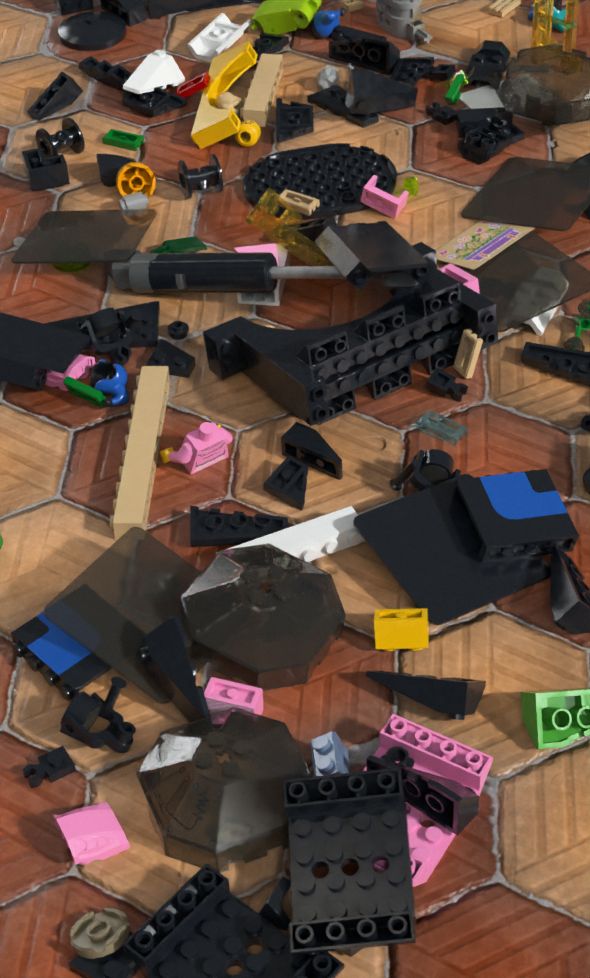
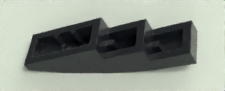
(105, 72)

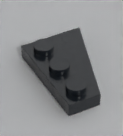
(269, 44)

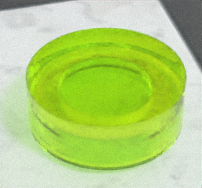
(411, 185)

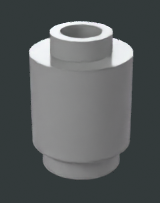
(134, 201)

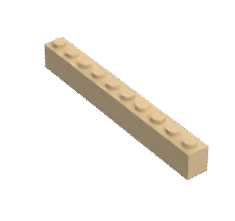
(142, 450)

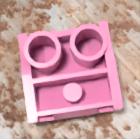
(77, 370)
(91, 833)

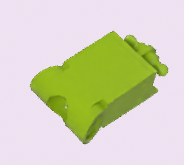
(284, 15)

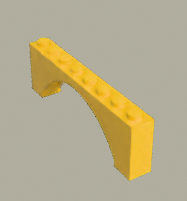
(214, 123)

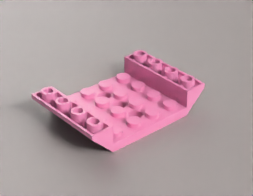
(439, 757)

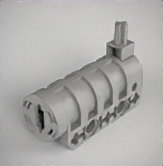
(402, 19)

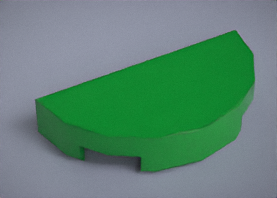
(453, 94)

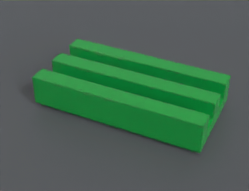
(123, 140)
(84, 391)

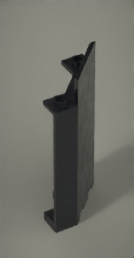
(371, 250)
(35, 347)

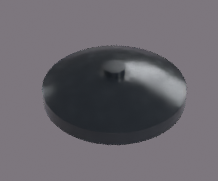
(92, 31)

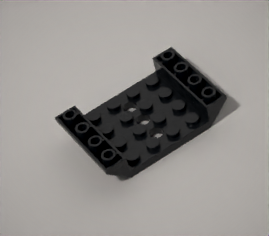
(341, 823)
(209, 930)

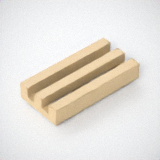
(502, 7)
(299, 202)
(467, 353)

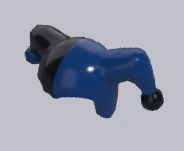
(324, 22)
(111, 380)

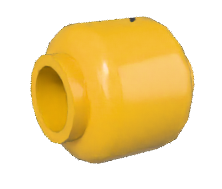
(248, 133)

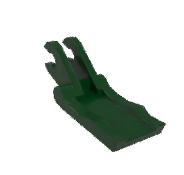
(181, 245)

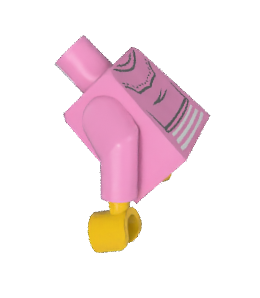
(200, 448)

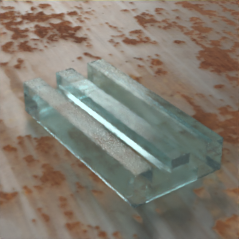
(451, 435)

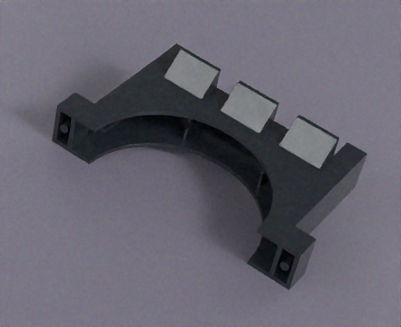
(321, 367)

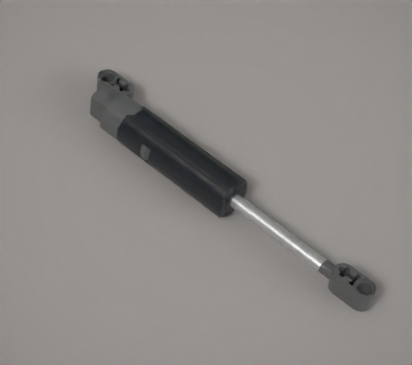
(221, 273)

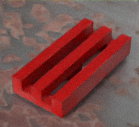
(193, 85)

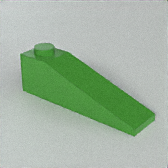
(556, 716)

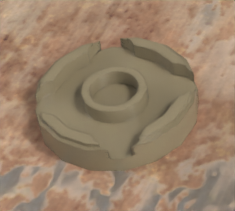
(99, 933)

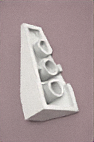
(154, 72)

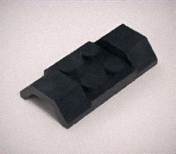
(488, 63)

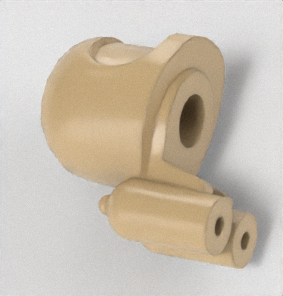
(227, 100)

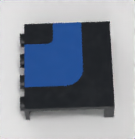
(517, 515)
(57, 656)

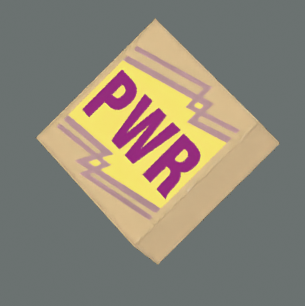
(352, 5)

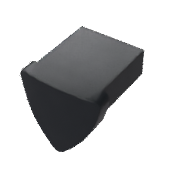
(272, 911)

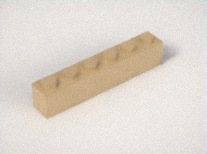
(262, 89)

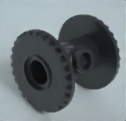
(69, 136)
(201, 179)

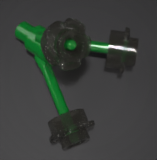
(582, 322)

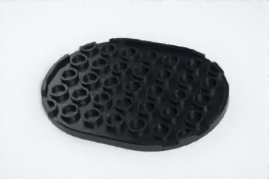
(324, 172)

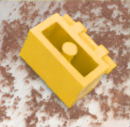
(401, 629)

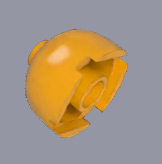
(135, 178)

